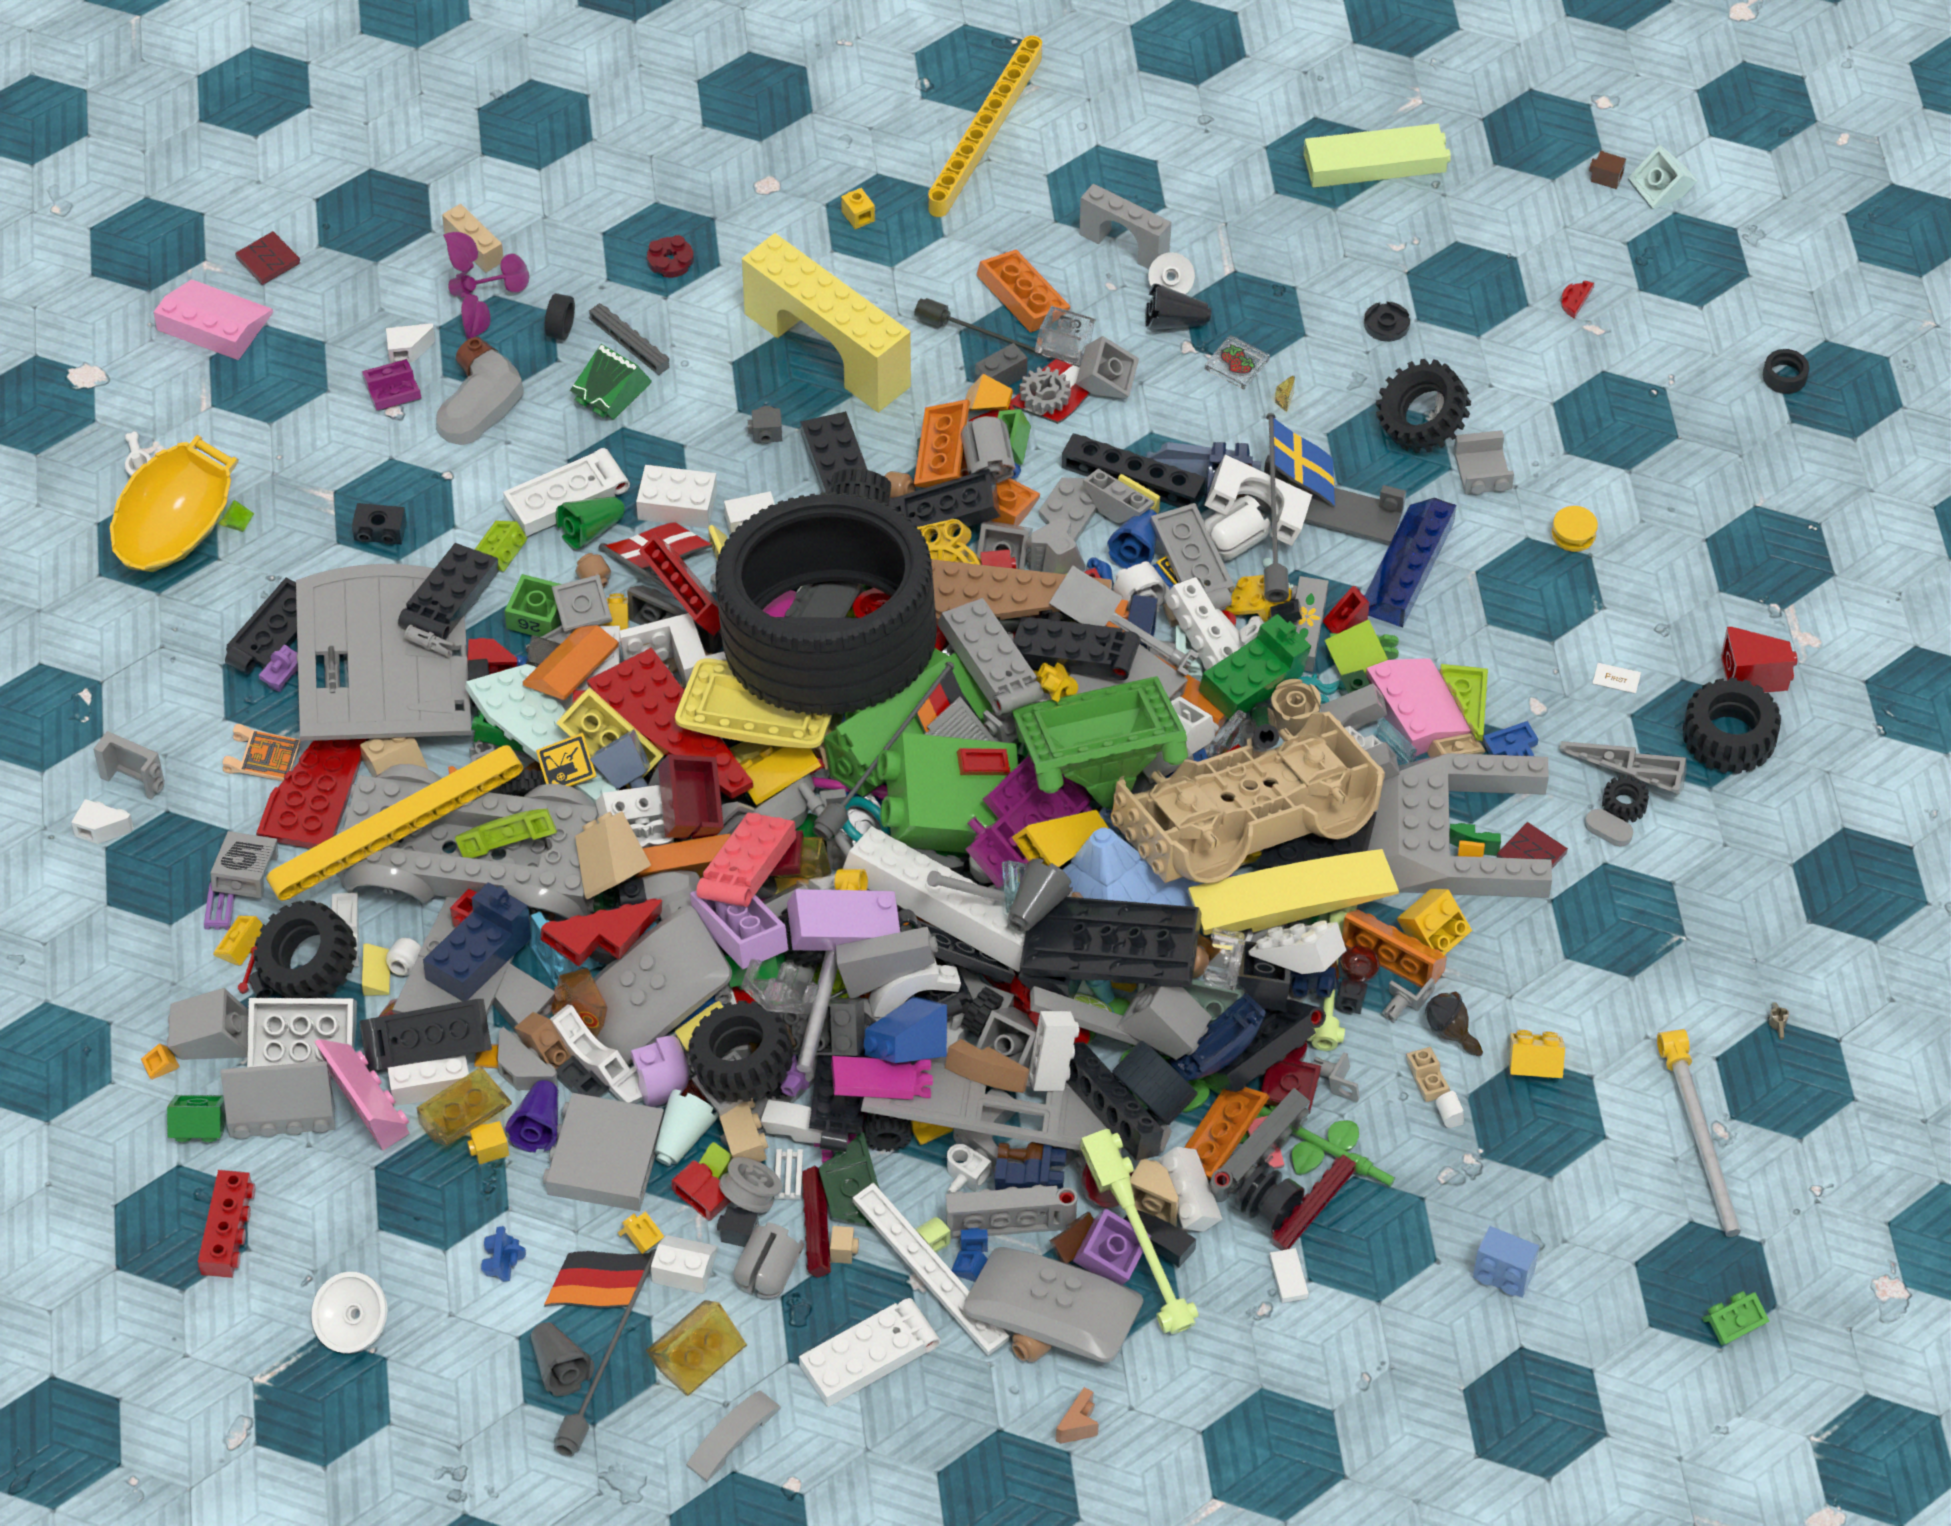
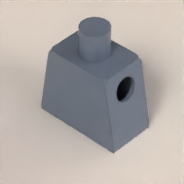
(623, 761)

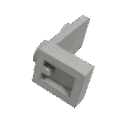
(1001, 731)

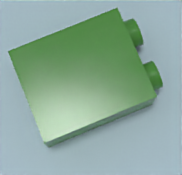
(929, 797)

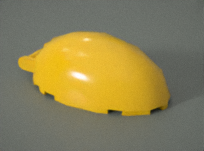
(170, 505)

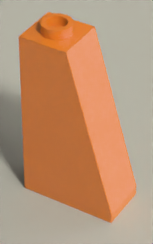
(685, 855)

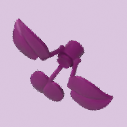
(462, 252)

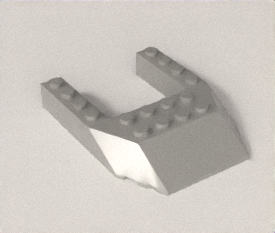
(1415, 825)

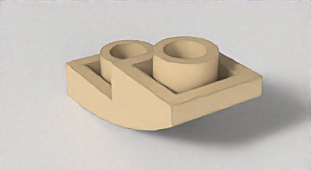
(1427, 1073)

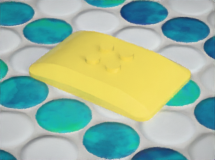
(722, 708)

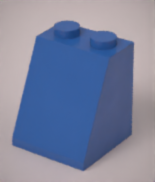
(909, 1032)

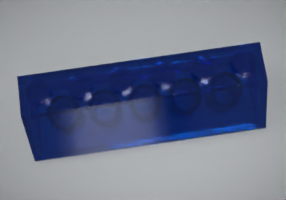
(1409, 560)

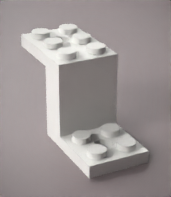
(669, 639)

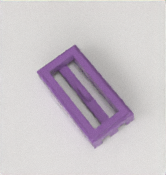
(218, 922)

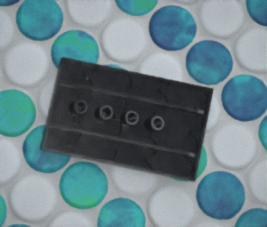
(1114, 942)

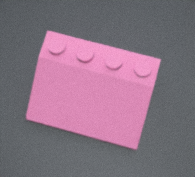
(211, 318)
(1417, 701)
(364, 1093)

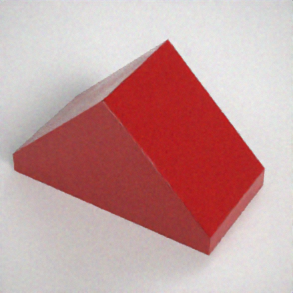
(1348, 612)

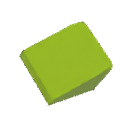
(717, 1160)

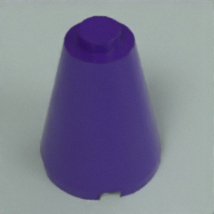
(535, 1119)

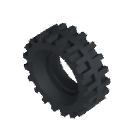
(1406, 388)

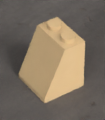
(608, 853)

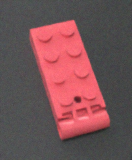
(746, 859)

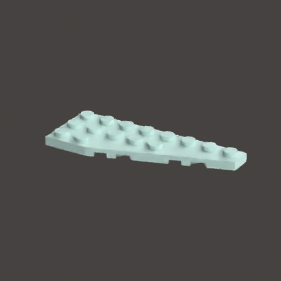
(527, 717)

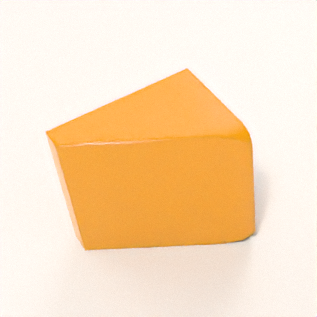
(1470, 849)
(159, 1061)

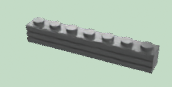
(629, 338)

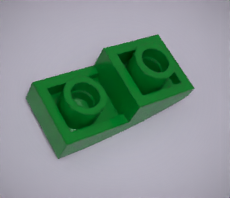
(1466, 832)

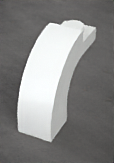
(893, 994)
(592, 1054)

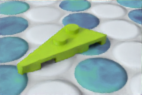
(1469, 691)

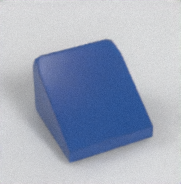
(969, 1264)

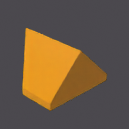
(988, 395)

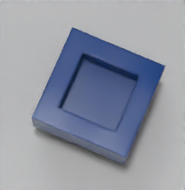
(974, 1239)

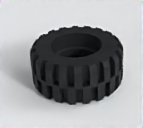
(1737, 701)
(286, 932)
(752, 1074)

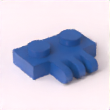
(1511, 741)

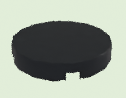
(1387, 321)

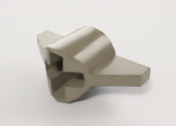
(1778, 1019)

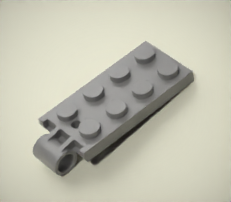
(1193, 552)

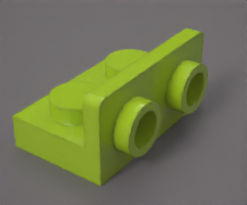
(503, 542)

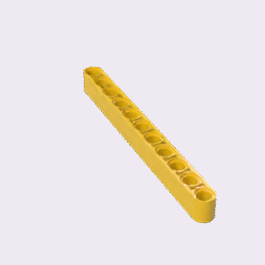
(985, 126)
(394, 823)

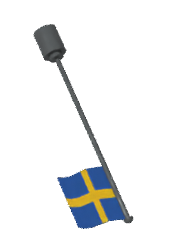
(1307, 467)

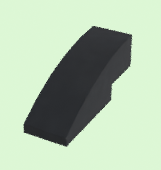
(1167, 1239)

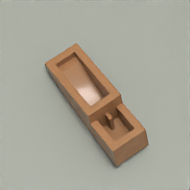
(986, 1067)

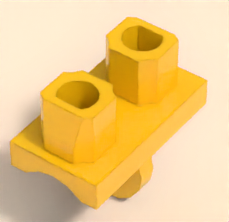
(1057, 681)

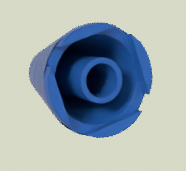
(1133, 541)

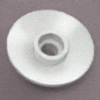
(1176, 264)

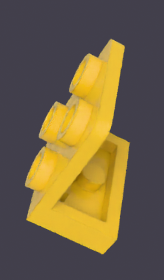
(1250, 599)

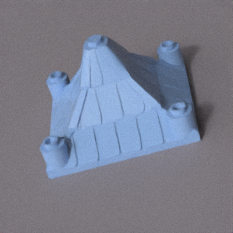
(1114, 870)

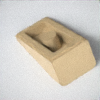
(1456, 744)

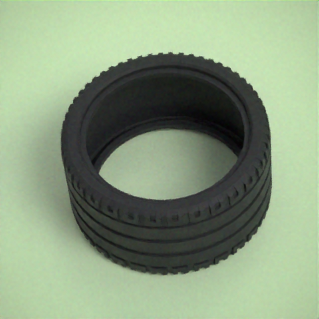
(816, 542)

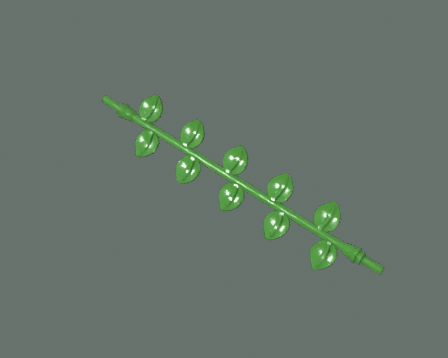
(1305, 1155)

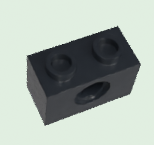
(379, 523)

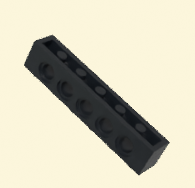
(1169, 482)
(1113, 1104)

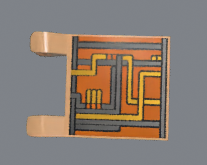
(265, 754)

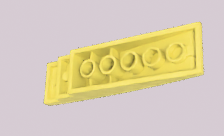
(1293, 891)

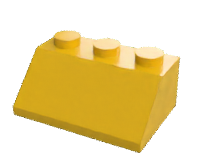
(776, 769)

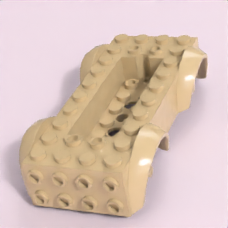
(1191, 832)

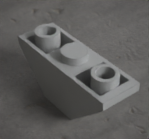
(1115, 498)
(521, 1065)

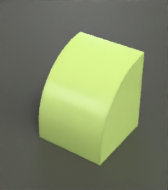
(935, 1233)

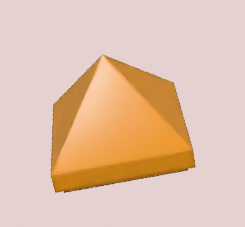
(488, 1058)

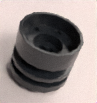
(1269, 1197)

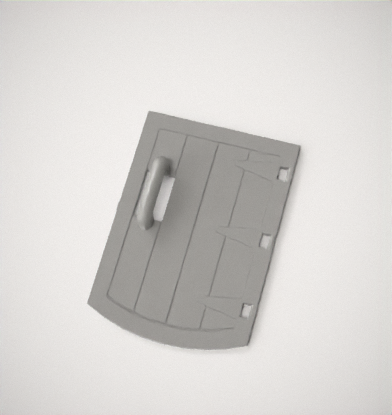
(392, 681)

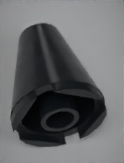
(1174, 309)

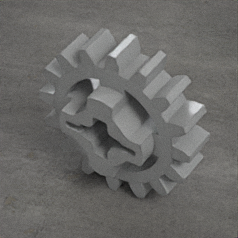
(1045, 390)

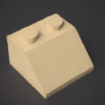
(386, 752)
(1154, 1191)

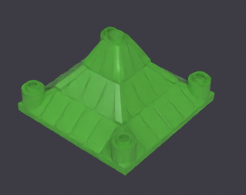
(1101, 736)

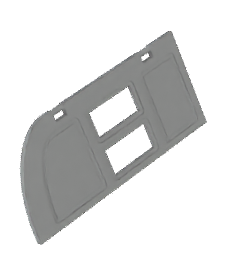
(960, 1102)

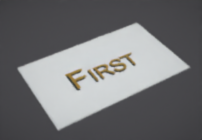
(1616, 677)

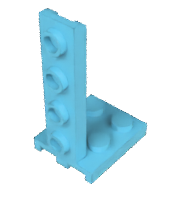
(550, 959)

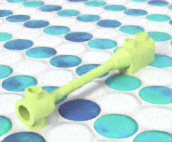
(1330, 1032)
(1113, 1173)

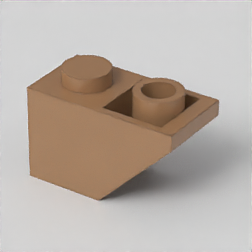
(542, 1036)

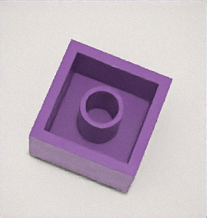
(1110, 1248)

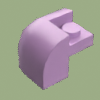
(661, 1069)

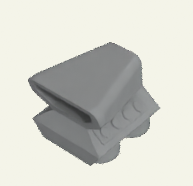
(1054, 549)

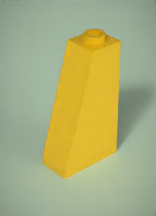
(1058, 838)

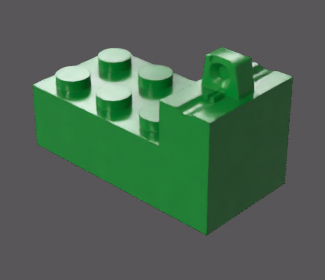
(1256, 668)

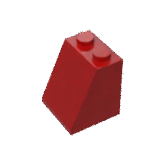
(1758, 659)

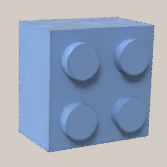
(1506, 1262)

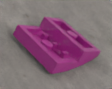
(391, 384)

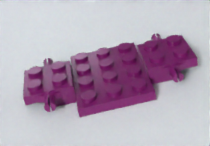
(1019, 804)

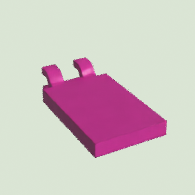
(880, 1078)

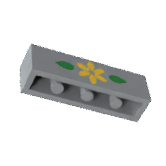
(1312, 598)

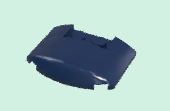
(1223, 1041)

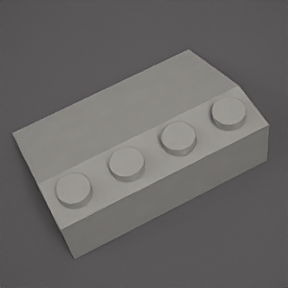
(278, 1099)

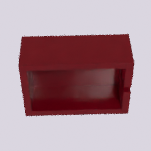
(690, 796)

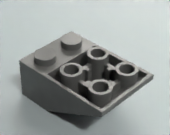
(842, 1028)

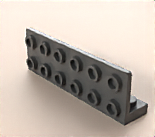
(1352, 511)

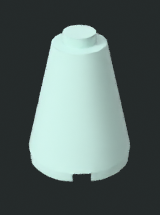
(682, 1126)

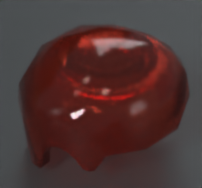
(1360, 963)

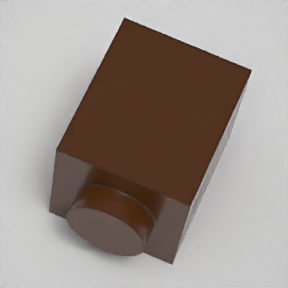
(1607, 169)

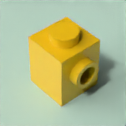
(858, 208)
(488, 1142)

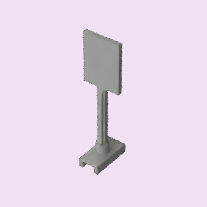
(1095, 604)

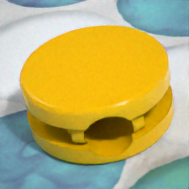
(1574, 528)

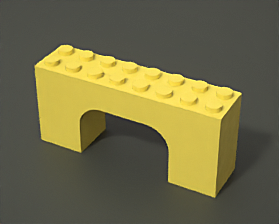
(790, 287)

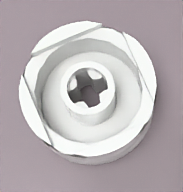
(1140, 580)

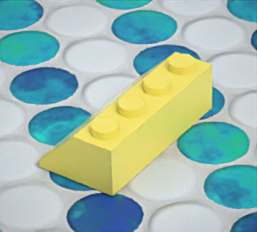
(601, 725)

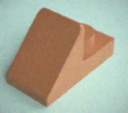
(1076, 1422)

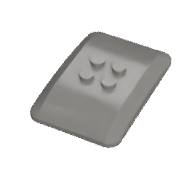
(660, 981)
(1054, 1303)

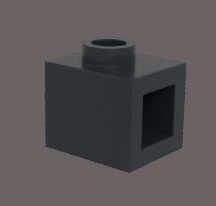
(737, 1225)

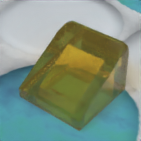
(1284, 393)

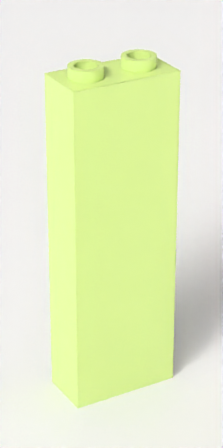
(1376, 155)

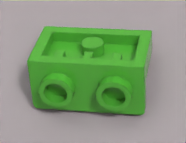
(1737, 1317)

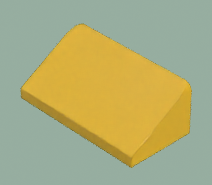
(239, 940)

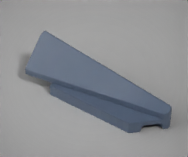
(1189, 457)

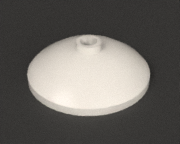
(336, 1308)

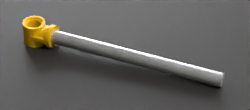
(844, 880)
(1676, 1047)

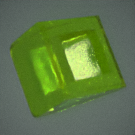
(236, 517)

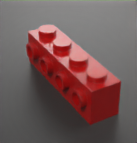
(225, 1224)

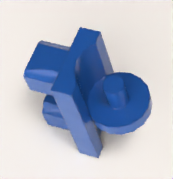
(505, 1254)

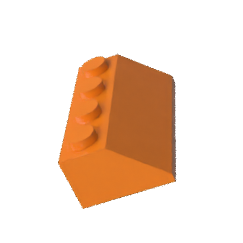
(1395, 950)

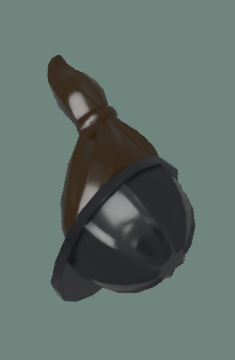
(1450, 1021)

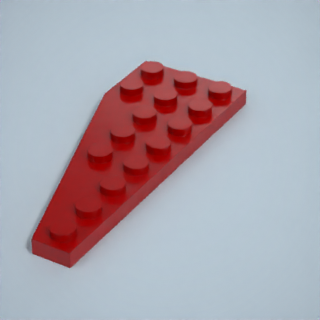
(648, 699)
(313, 794)

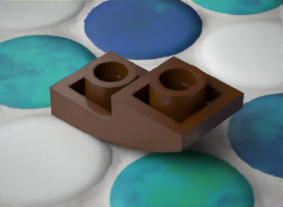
(1069, 1241)

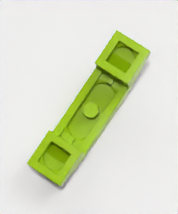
(504, 831)

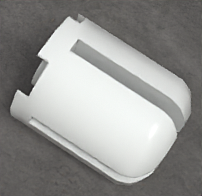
(1239, 529)

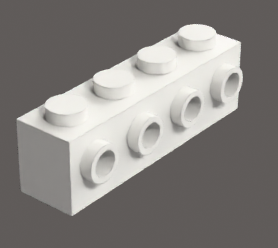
(1200, 622)
(638, 804)

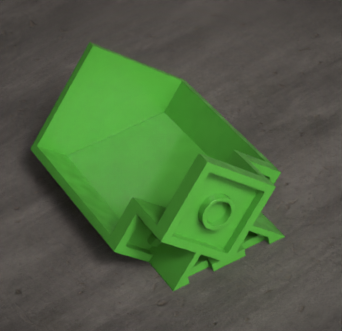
(867, 731)

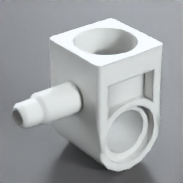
(971, 1173)

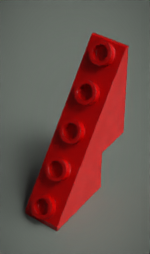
(611, 930)

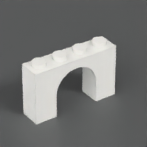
(1239, 478)

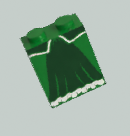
(609, 383)

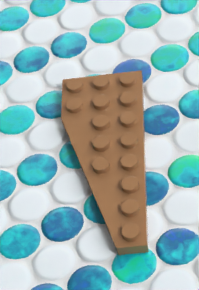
(1005, 590)

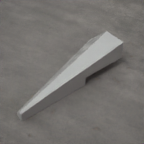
(1657, 770)

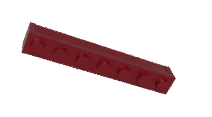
(1313, 1203)
(816, 1223)

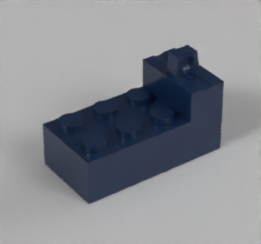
(479, 943)

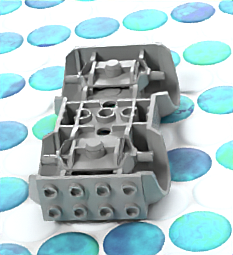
(536, 871)

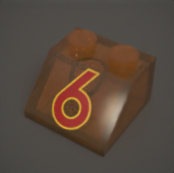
(583, 994)

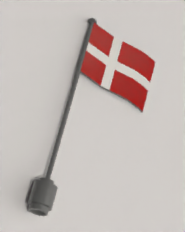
(675, 535)

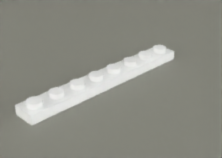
(926, 1265)

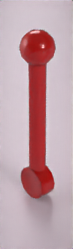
(243, 987)

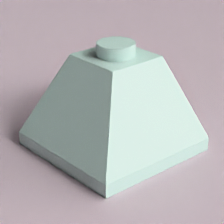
(1662, 178)

